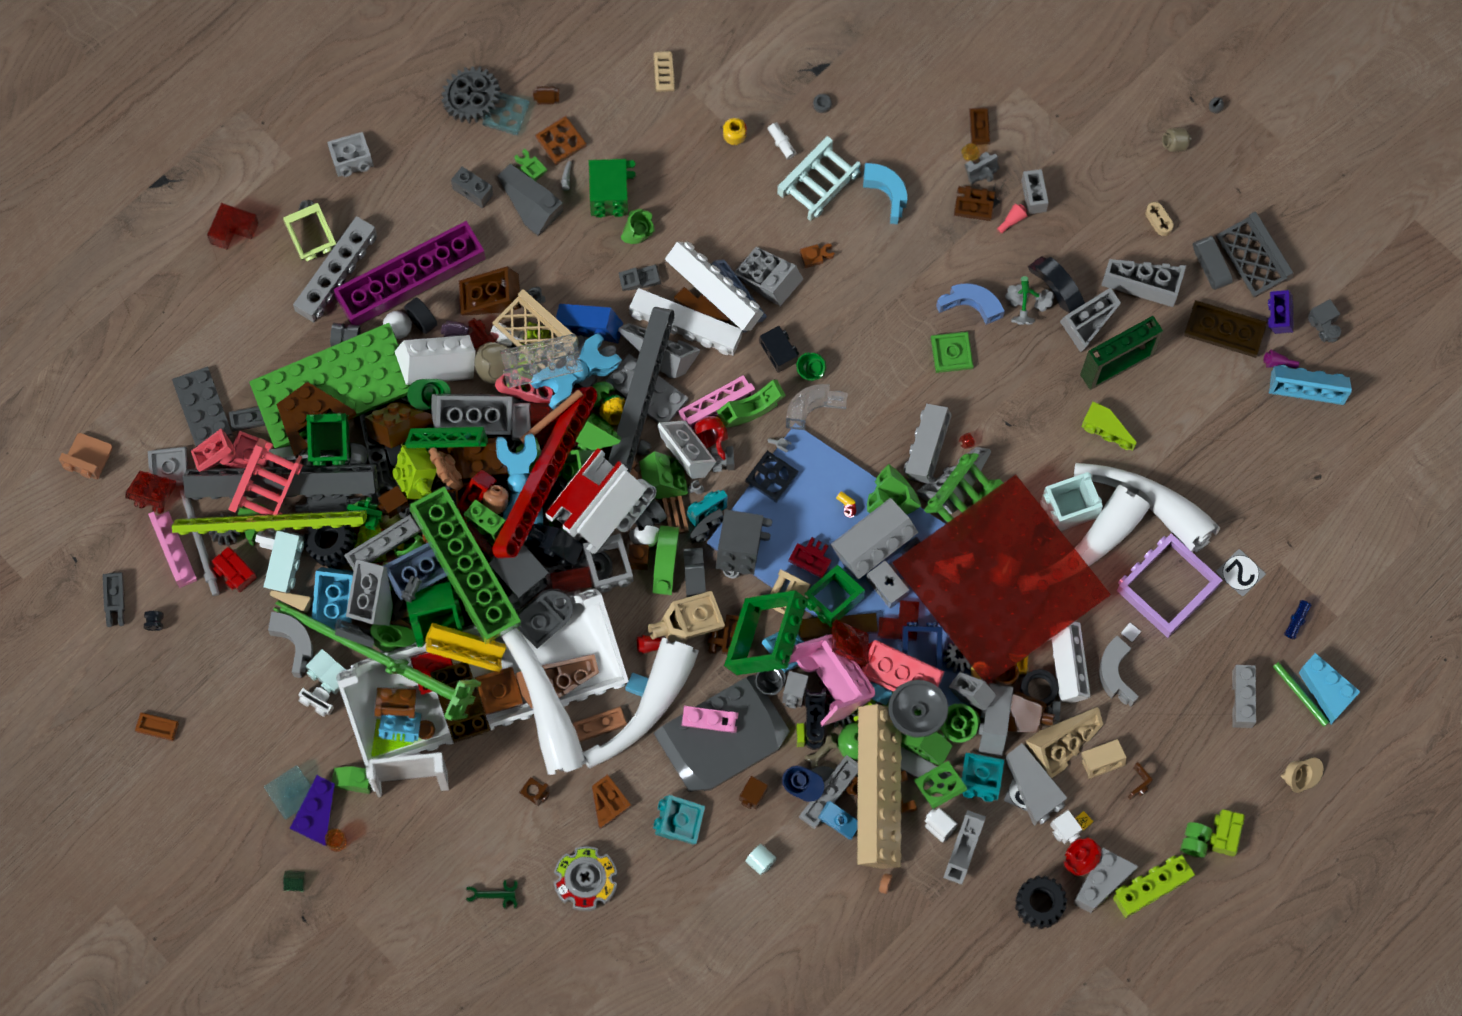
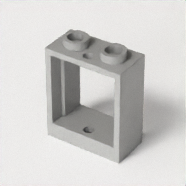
(621, 580)

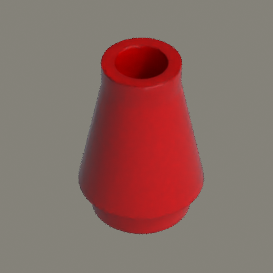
(646, 644)

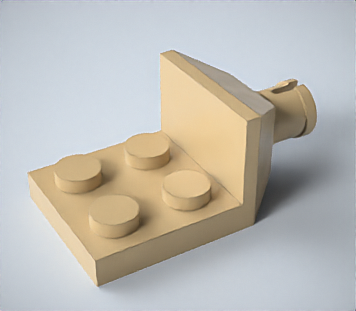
(689, 619)

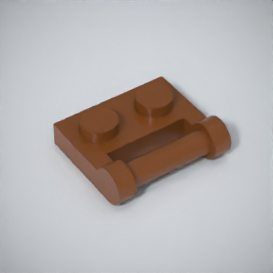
(395, 702)

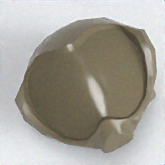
(489, 362)

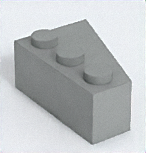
(1089, 318)
(995, 721)
(1103, 880)

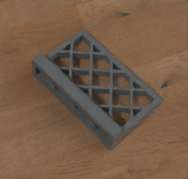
(1268, 245)

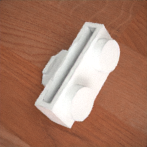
(502, 339)
(317, 700)

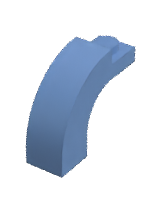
(974, 296)

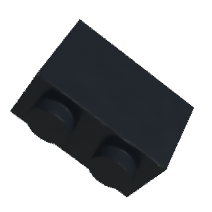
(779, 349)

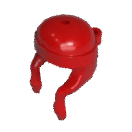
(711, 431)

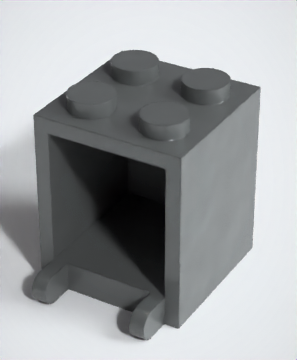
(741, 541)
(520, 576)

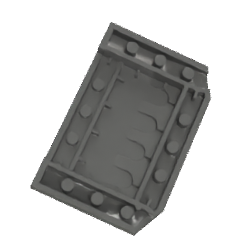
(713, 757)

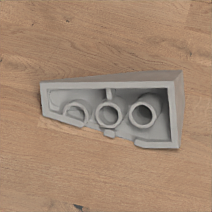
(928, 490)

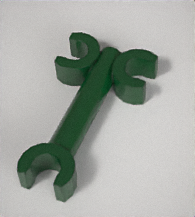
(507, 895)

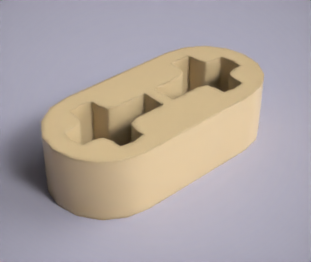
(1162, 217)

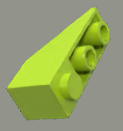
(1104, 423)

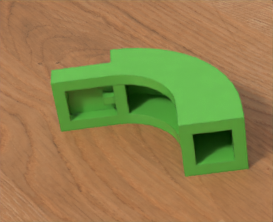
(752, 407)
(665, 560)

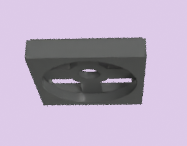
(354, 633)

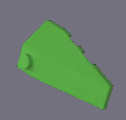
(597, 434)

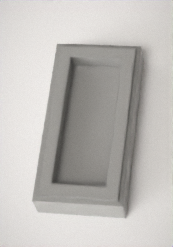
(520, 420)

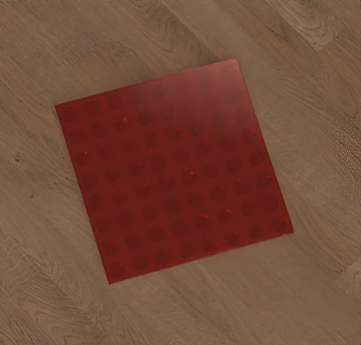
(1001, 579)

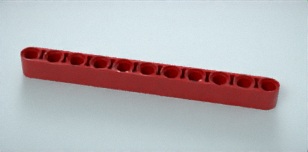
(543, 475)

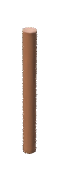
(552, 415)

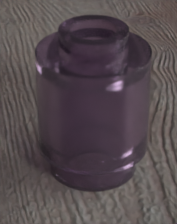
(454, 328)

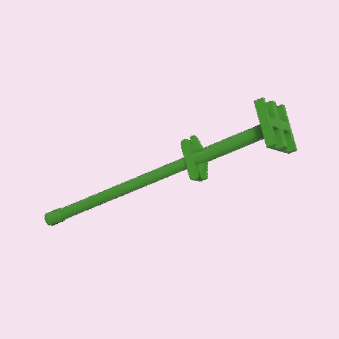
(459, 697)

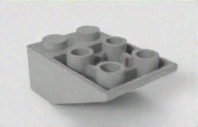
(769, 275)

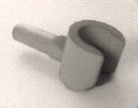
(781, 443)

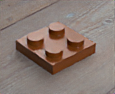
(499, 691)

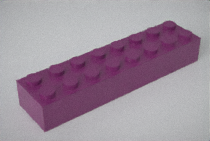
(409, 274)

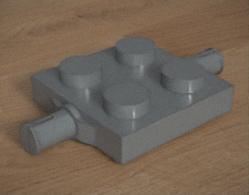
(322, 503)

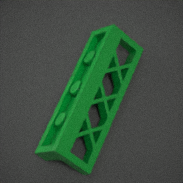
(446, 437)

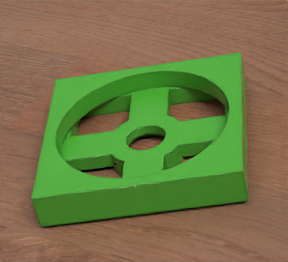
(946, 794)

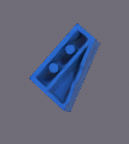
(590, 321)

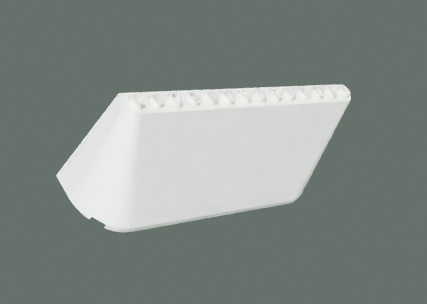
(583, 635)

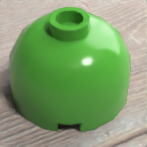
(961, 723)
(849, 741)

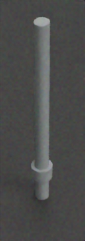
(210, 575)

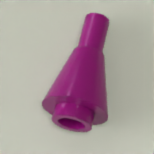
(1274, 359)

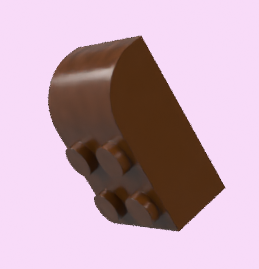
(393, 423)
(473, 459)

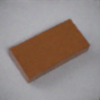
(157, 726)

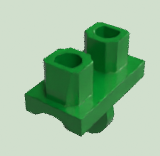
(373, 515)

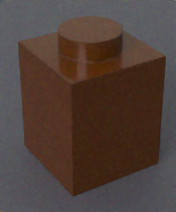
(392, 502)
(638, 556)
(753, 793)

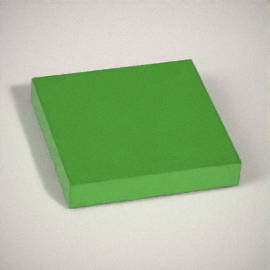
(951, 352)

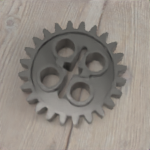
(471, 94)

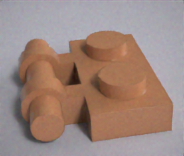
(446, 469)

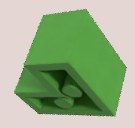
(931, 748)

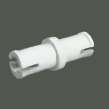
(782, 141)

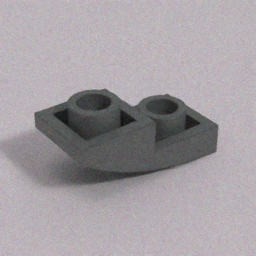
(702, 529)

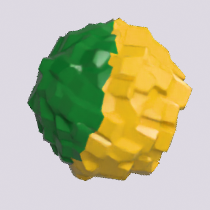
(612, 409)

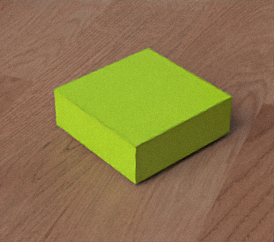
(800, 733)

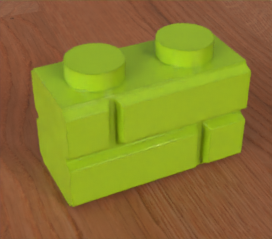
(1227, 832)

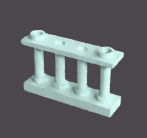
(812, 161)

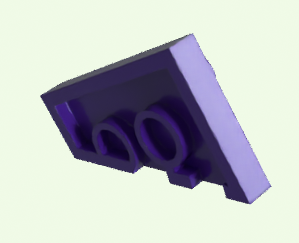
(315, 810)

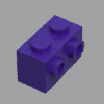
(1281, 312)

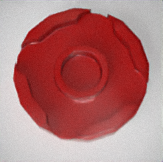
(1082, 856)

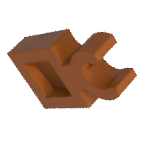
(814, 256)

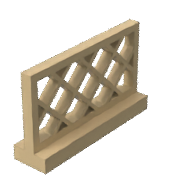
(537, 311)

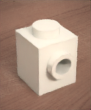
(1066, 828)

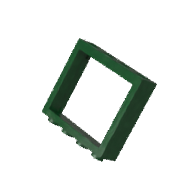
(1121, 352)

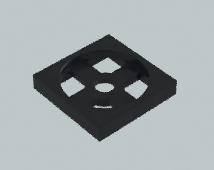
(769, 457)

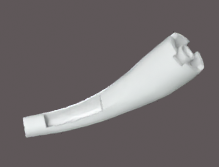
(1179, 515)
(1112, 525)
(667, 677)
(554, 728)

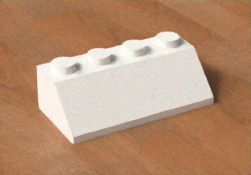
(436, 358)

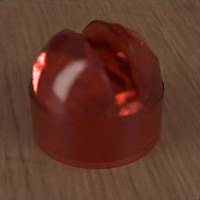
(967, 440)

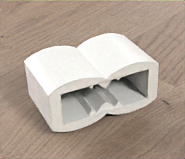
(940, 824)

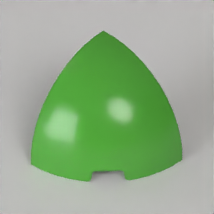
(894, 486)

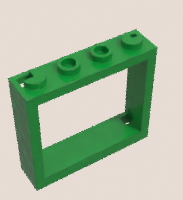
(746, 626)

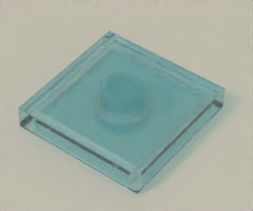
(288, 791)

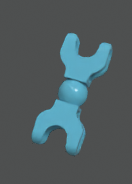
(592, 364)
(518, 468)

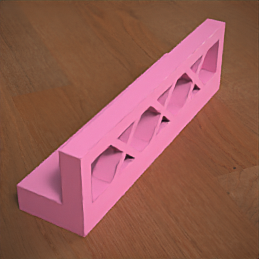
(711, 410)
(173, 549)

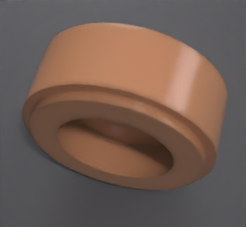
(885, 883)

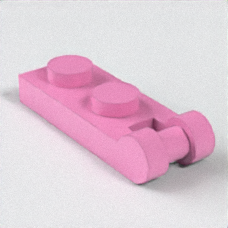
(709, 719)

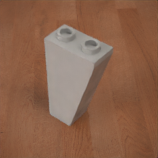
(1035, 786)

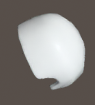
(399, 322)
(648, 536)

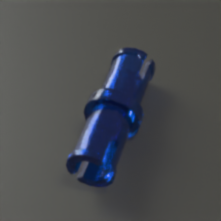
(1297, 619)

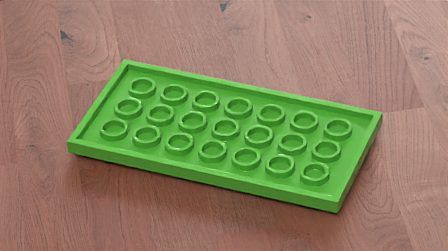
(355, 372)

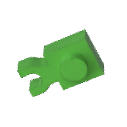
(531, 167)

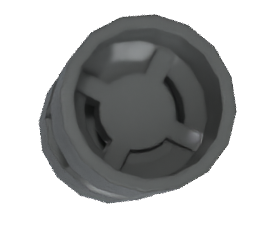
(341, 333)
(652, 515)

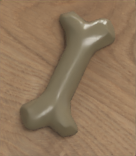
(828, 744)

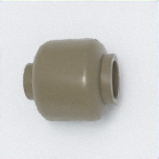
(1176, 139)

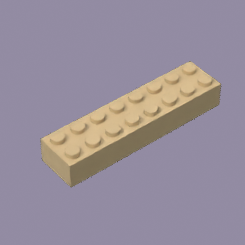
(879, 789)

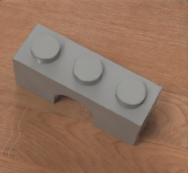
(1245, 696)

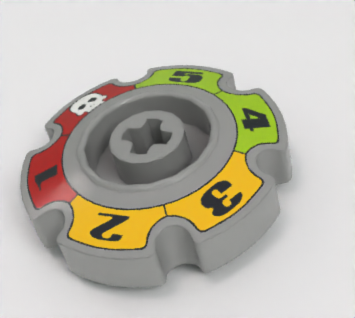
(588, 893)

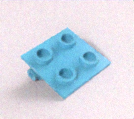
(400, 724)

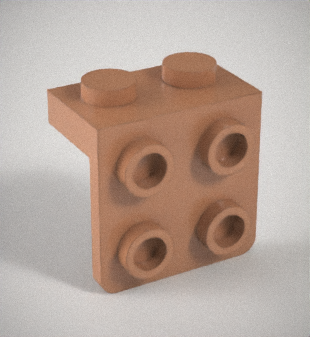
(86, 456)

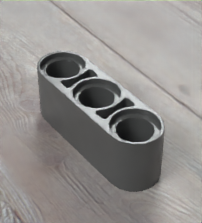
(1212, 262)

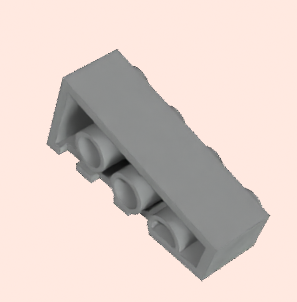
(1145, 280)

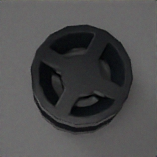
(153, 620)

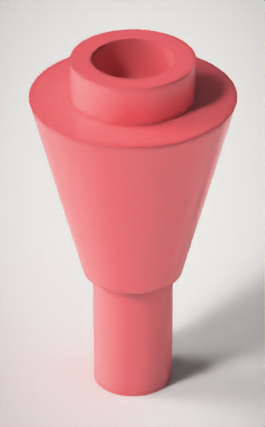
(1016, 214)

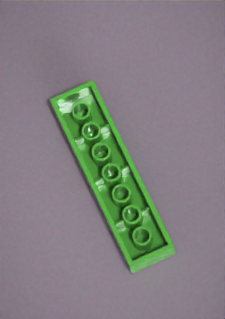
(465, 565)

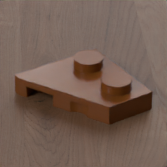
(608, 801)

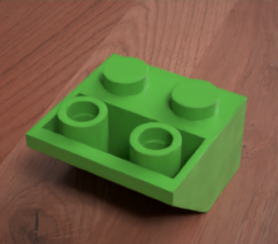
(664, 474)

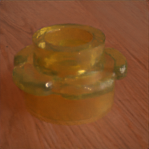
(970, 148)

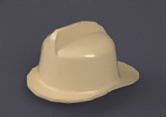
(1303, 774)

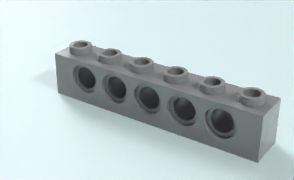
(357, 230)

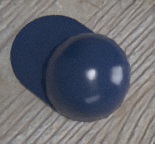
(803, 783)

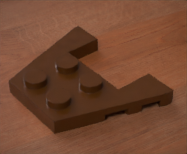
(303, 402)

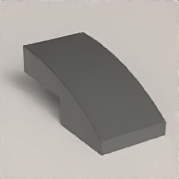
(642, 278)

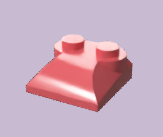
(213, 451)

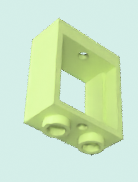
(300, 215)

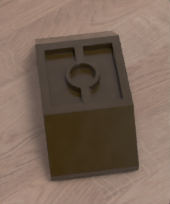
(476, 722)

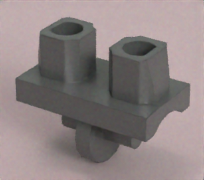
(984, 169)

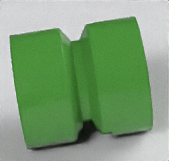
(1196, 839)

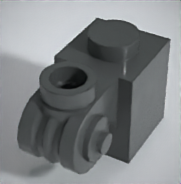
(1322, 317)

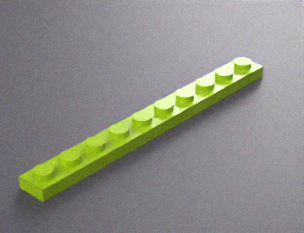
(263, 522)

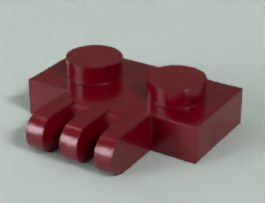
(811, 558)

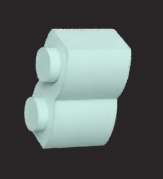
(325, 670)

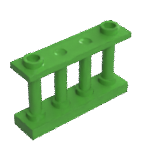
(965, 463)

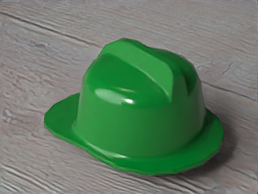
(421, 392)

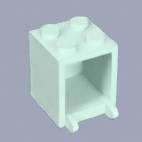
(1072, 501)

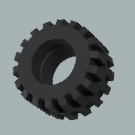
(334, 555)
(1046, 886)

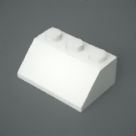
(686, 448)

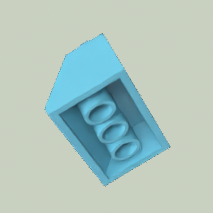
(1309, 385)

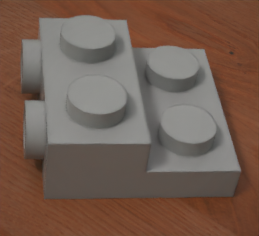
(350, 154)

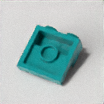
(712, 501)
(982, 776)
(679, 819)

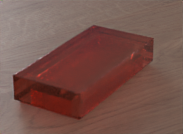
(571, 579)

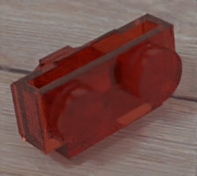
(478, 335)

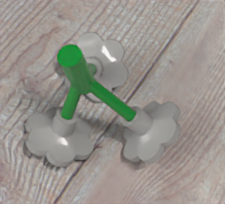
(1018, 296)

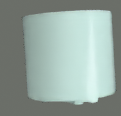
(760, 859)

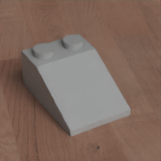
(370, 594)

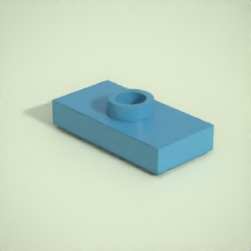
(839, 820)

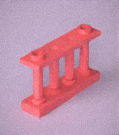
(253, 468)

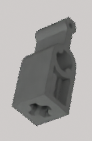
(694, 571)

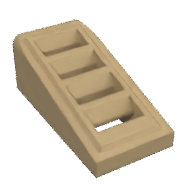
(663, 59)
(298, 601)

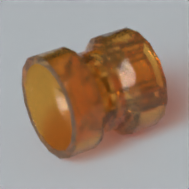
(333, 837)

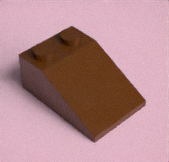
(489, 292)

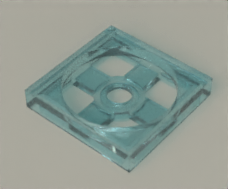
(513, 129)

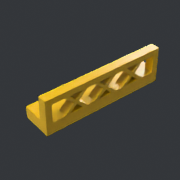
(465, 645)

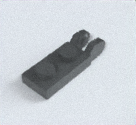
(113, 597)

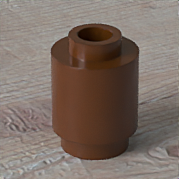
(546, 95)

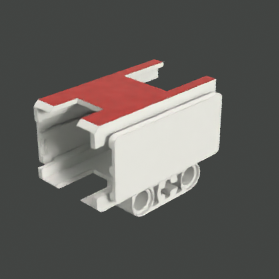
(600, 501)

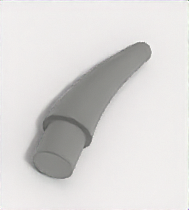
(566, 177)

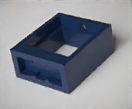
(930, 627)

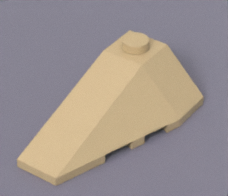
(1059, 742)

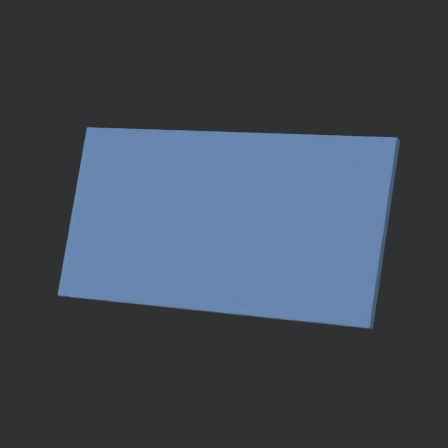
(812, 510)

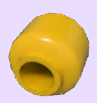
(734, 131)

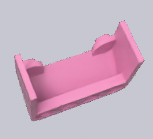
(839, 674)

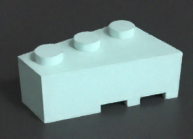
(284, 561)

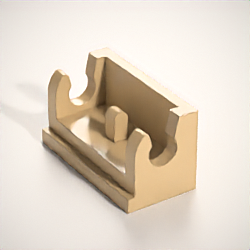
(1103, 758)

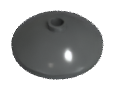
(922, 697)

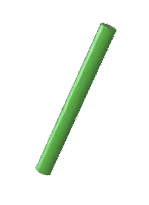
(1301, 694)

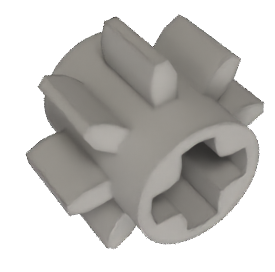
(719, 461)

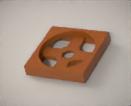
(569, 151)

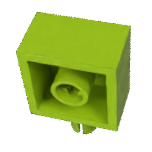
(414, 472)

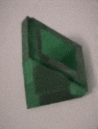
(294, 881)

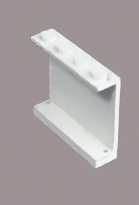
(407, 768)

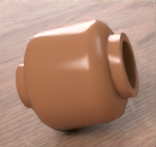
(496, 499)

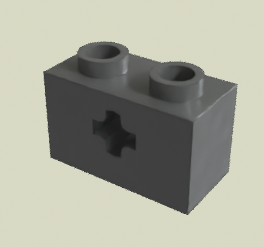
(472, 187)

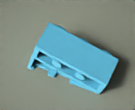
(1328, 687)

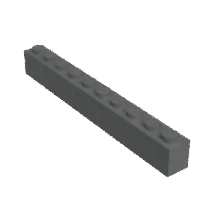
(310, 481)

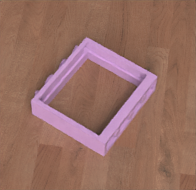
(1165, 627)

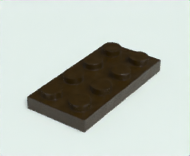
(1225, 328)

